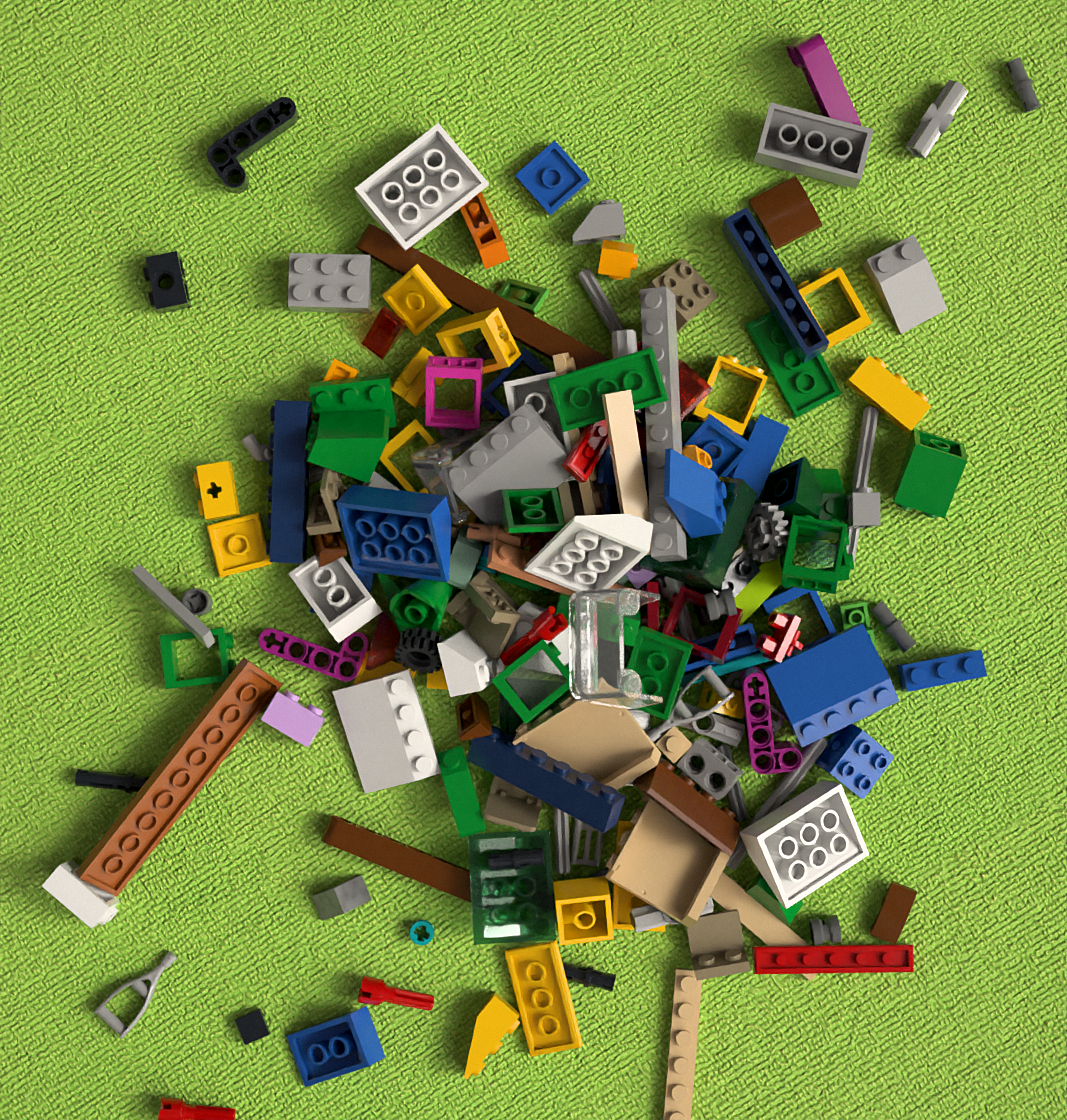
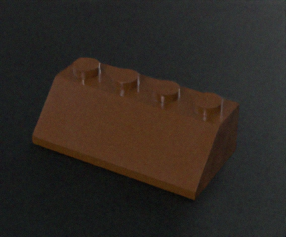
(689, 806)

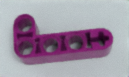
(823, 78)
(311, 650)
(762, 719)

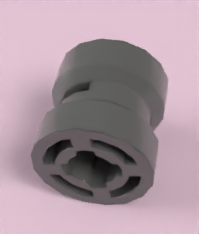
(193, 600)
(720, 604)
(823, 930)

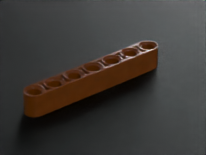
(398, 857)

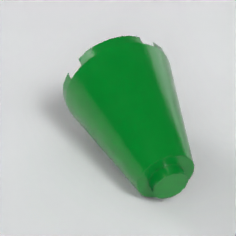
(421, 604)

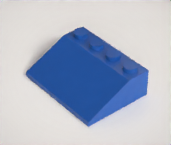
(397, 532)
(831, 685)

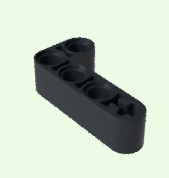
(257, 140)

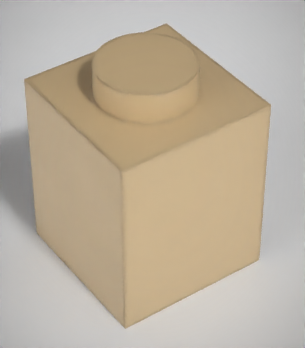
(673, 744)

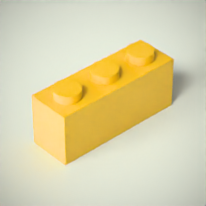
(888, 393)

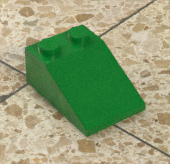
(531, 510)

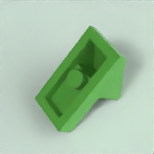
(523, 295)

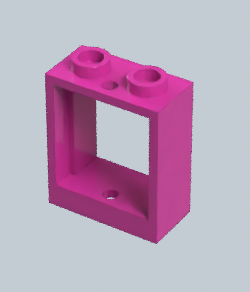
(453, 368)

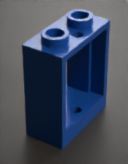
(529, 361)
(793, 593)

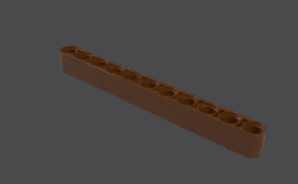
(476, 299)

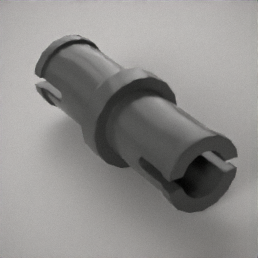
(1022, 85)
(893, 626)

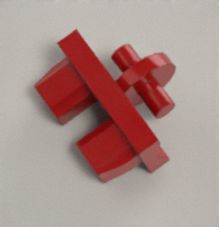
(783, 639)

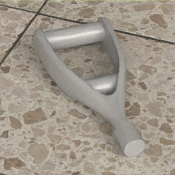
(684, 712)
(142, 989)

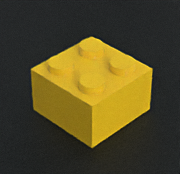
(583, 910)

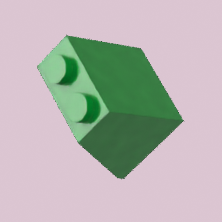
(348, 441)
(929, 474)

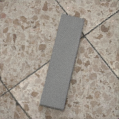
(173, 606)

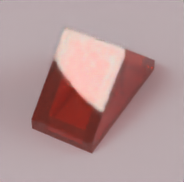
(384, 332)
(383, 643)

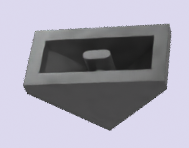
(341, 898)

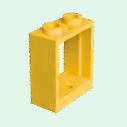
(492, 326)
(850, 329)
(751, 373)
(397, 444)

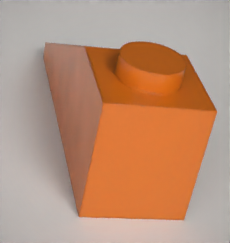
(484, 232)

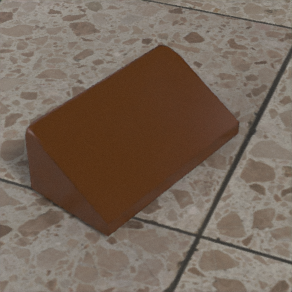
(328, 547)
(473, 718)

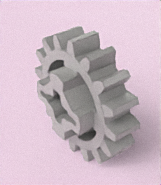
(765, 532)

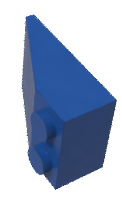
(694, 495)
(336, 1046)

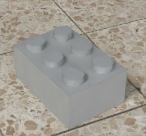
(330, 283)

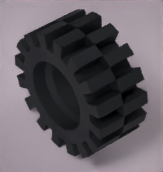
(419, 650)

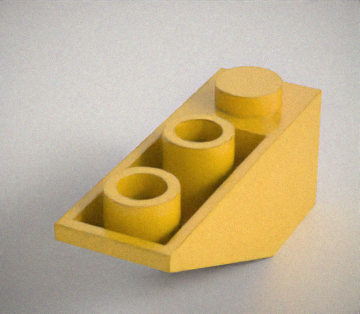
(491, 1025)

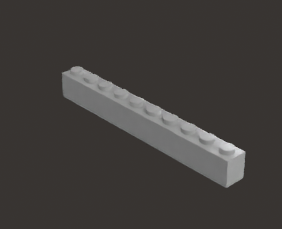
(662, 421)

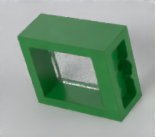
(536, 678)

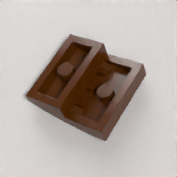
(785, 213)

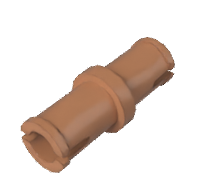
(489, 533)

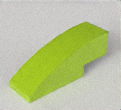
(759, 588)

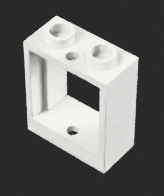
(80, 897)

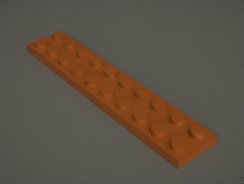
(179, 778)

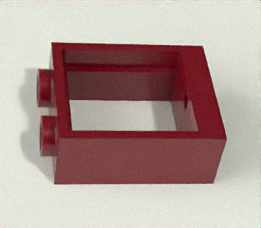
(726, 637)

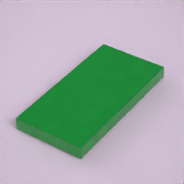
(800, 384)
(580, 392)

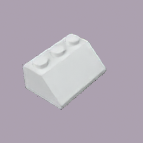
(466, 664)

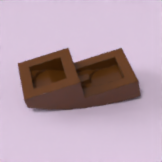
(893, 912)

